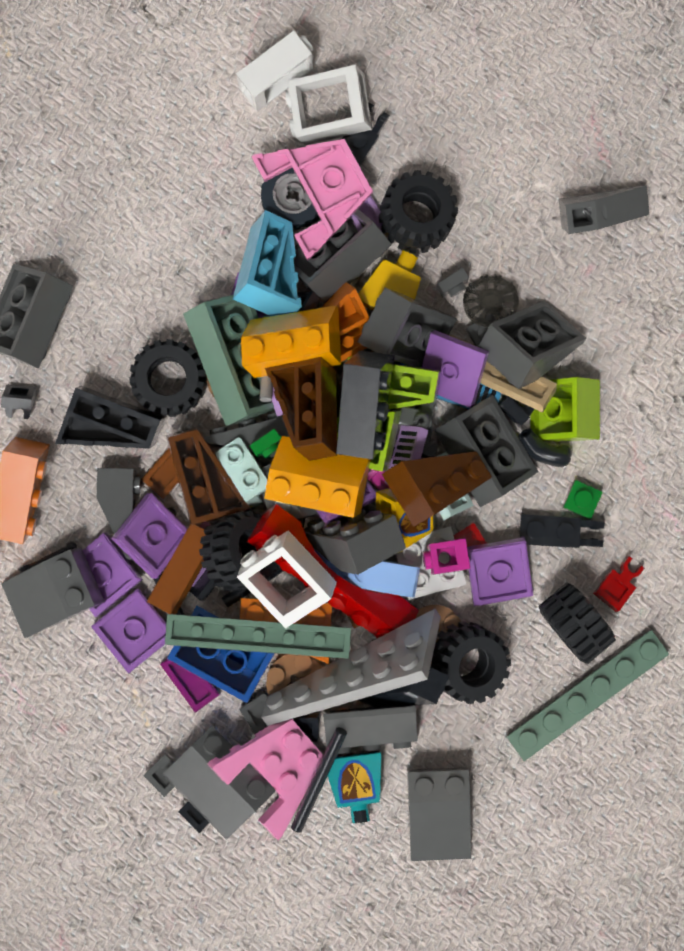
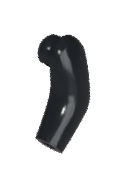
(543, 452)

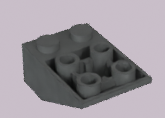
(358, 541)

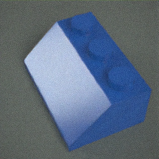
(229, 670)

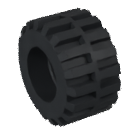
(426, 191)
(154, 356)
(222, 552)
(577, 623)
(488, 671)

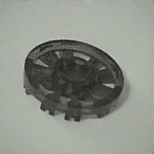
(490, 299)

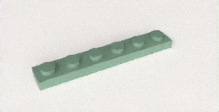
(257, 636)
(587, 695)

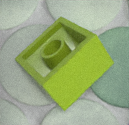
(571, 412)

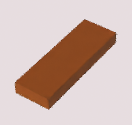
(179, 573)

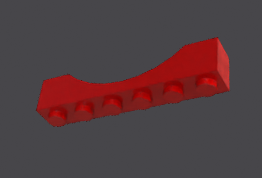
(369, 609)

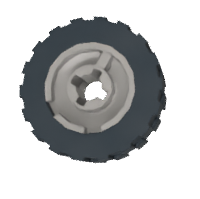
(275, 200)

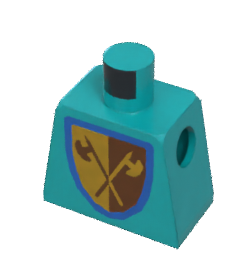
(356, 783)

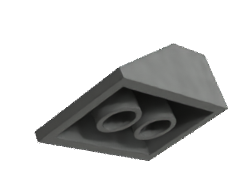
(403, 327)
(530, 343)
(53, 592)
(439, 813)

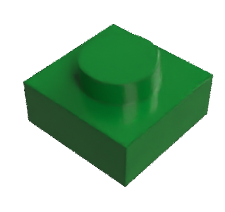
(266, 445)
(582, 499)

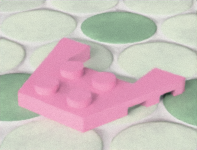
(330, 181)
(284, 760)

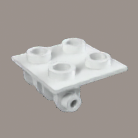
(429, 583)

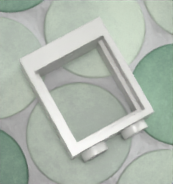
(269, 73)
(358, 101)
(287, 546)

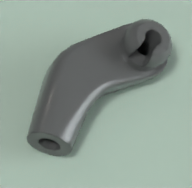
(414, 417)

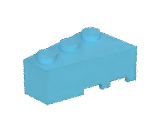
(267, 268)

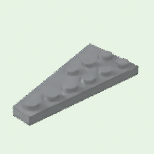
(377, 667)

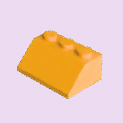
(291, 339)
(321, 484)

